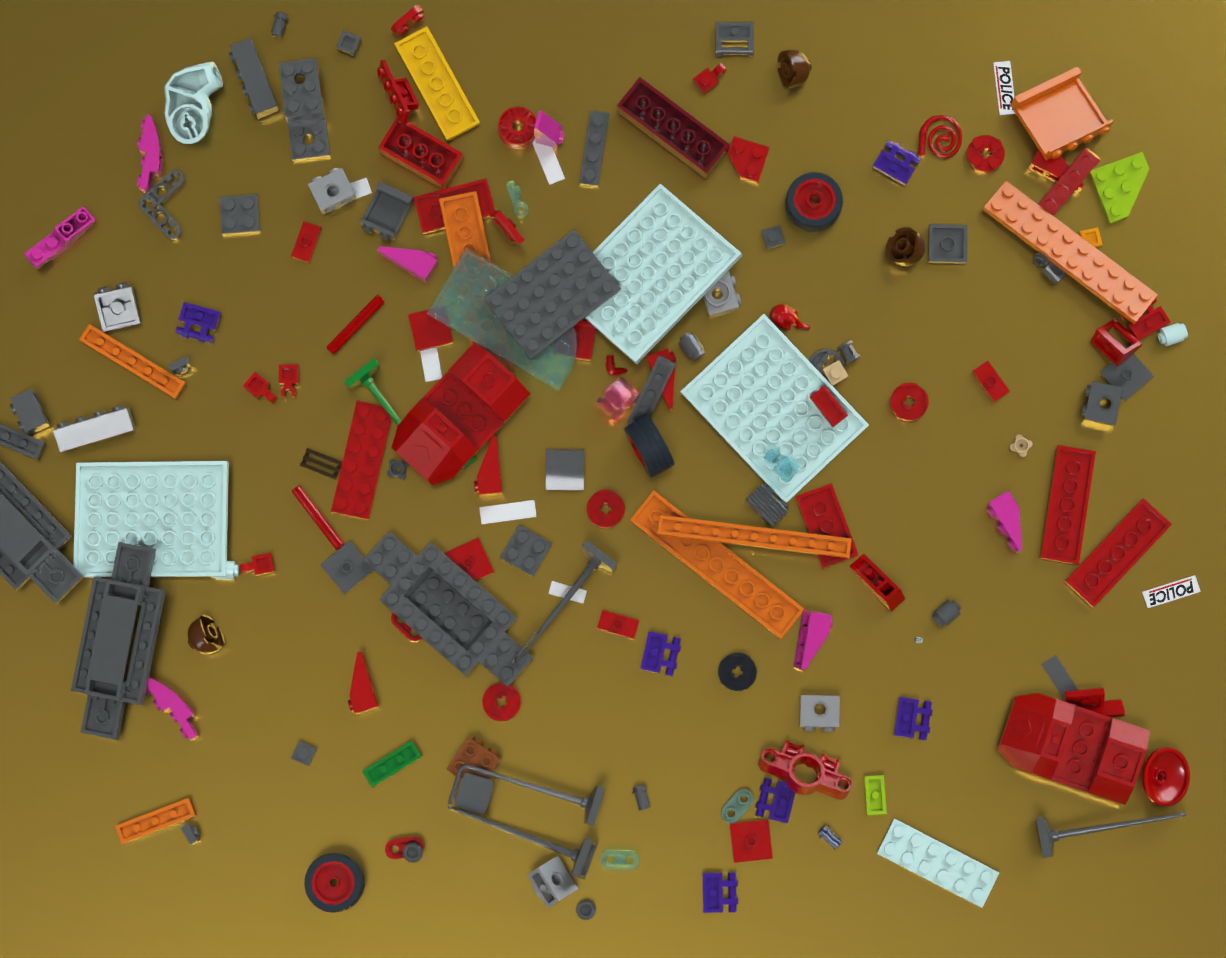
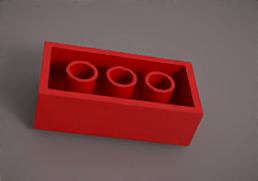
(421, 153)

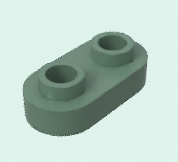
(737, 806)

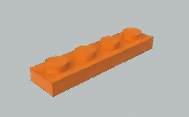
(155, 821)

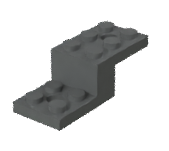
(304, 109)

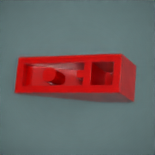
(1050, 168)
(668, 391)
(489, 474)
(878, 582)
(361, 691)

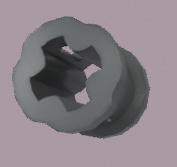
(849, 352)

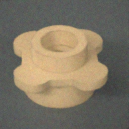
(1026, 445)

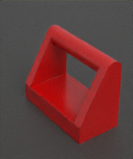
(1110, 346)

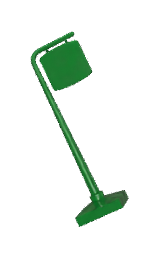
(364, 377)

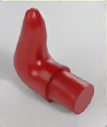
(610, 366)

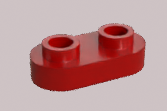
(402, 25)
(404, 629)
(401, 843)

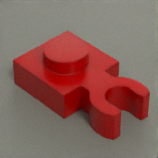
(288, 377)

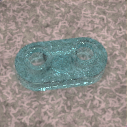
(619, 859)

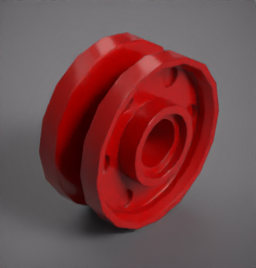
(512, 117)

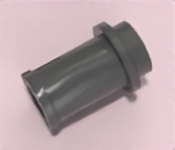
(279, 23)
(641, 797)

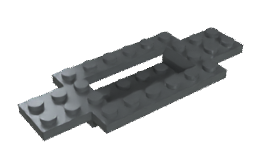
(26, 551)
(442, 613)
(108, 640)

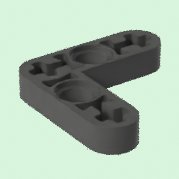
(157, 201)

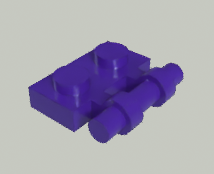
(894, 167)
(200, 317)
(654, 653)
(906, 718)
(782, 801)
(713, 892)

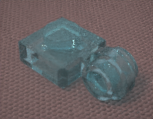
(515, 193)
(785, 468)

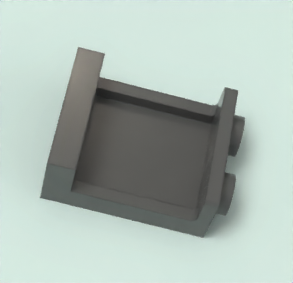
(387, 212)

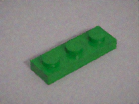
(392, 764)

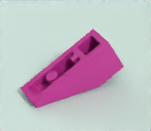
(548, 131)
(414, 261)
(812, 634)

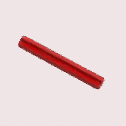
(355, 324)
(317, 517)

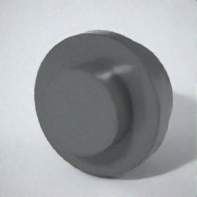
(412, 852)
(585, 909)

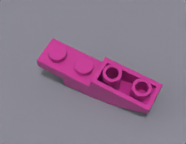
(151, 147)
(61, 238)
(168, 699)

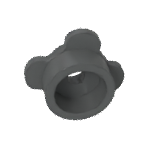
(392, 469)

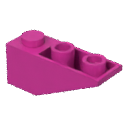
(1007, 514)

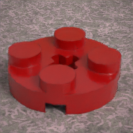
(977, 161)
(915, 393)
(598, 517)
(496, 692)

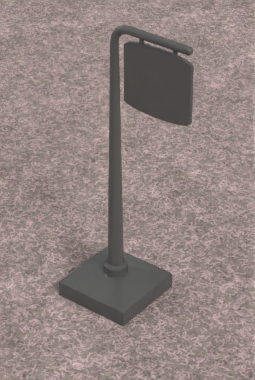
(597, 560)
(476, 792)
(1049, 836)
(581, 857)

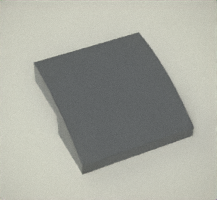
(564, 469)

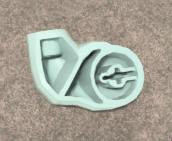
(187, 101)

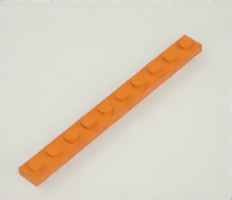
(754, 536)

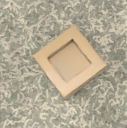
(835, 373)

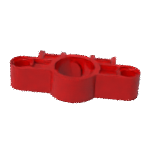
(826, 768)

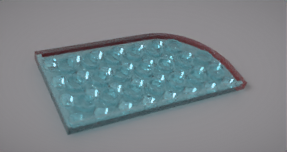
(465, 311)

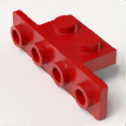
(399, 92)
(1094, 701)

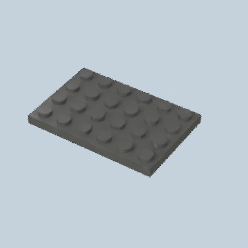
(552, 294)

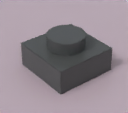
(348, 43)
(773, 237)
(180, 366)
(304, 753)
(191, 833)

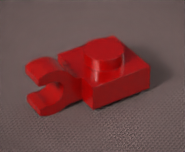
(708, 79)
(258, 386)
(260, 565)

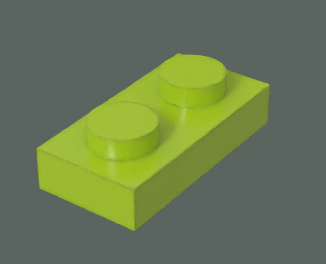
(875, 795)

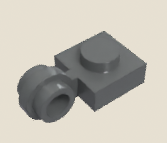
(1053, 272)

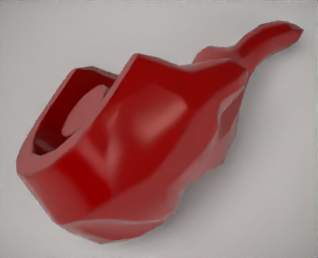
(785, 316)

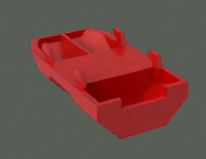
(458, 416)
(1074, 746)

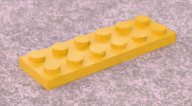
(437, 83)

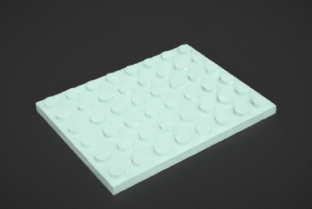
(663, 265)
(761, 402)
(156, 506)

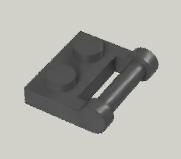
(734, 33)

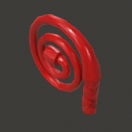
(944, 137)

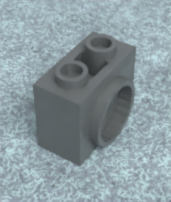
(1096, 393)

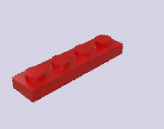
(1069, 181)

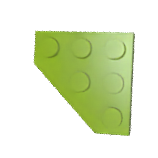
(1119, 185)

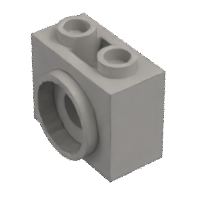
(322, 186)
(728, 302)
(810, 720)
(552, 882)

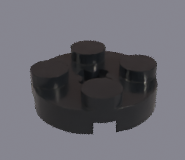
(746, 666)

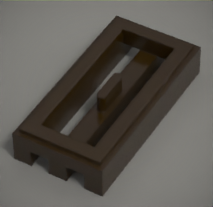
(306, 458)

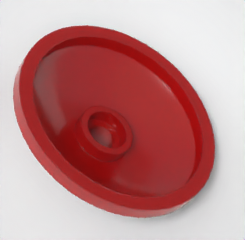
(1166, 776)

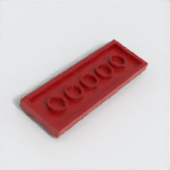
(362, 461)
(1067, 505)
(1118, 553)

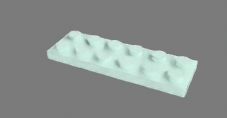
(937, 863)

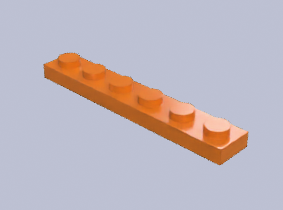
(132, 361)

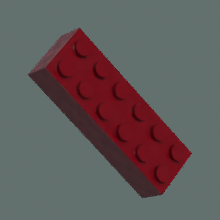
(673, 127)

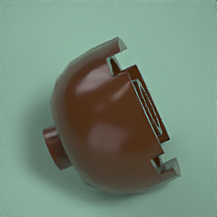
(794, 68)
(905, 247)
(204, 635)

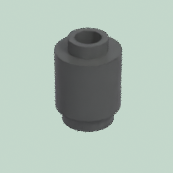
(691, 346)
(946, 613)

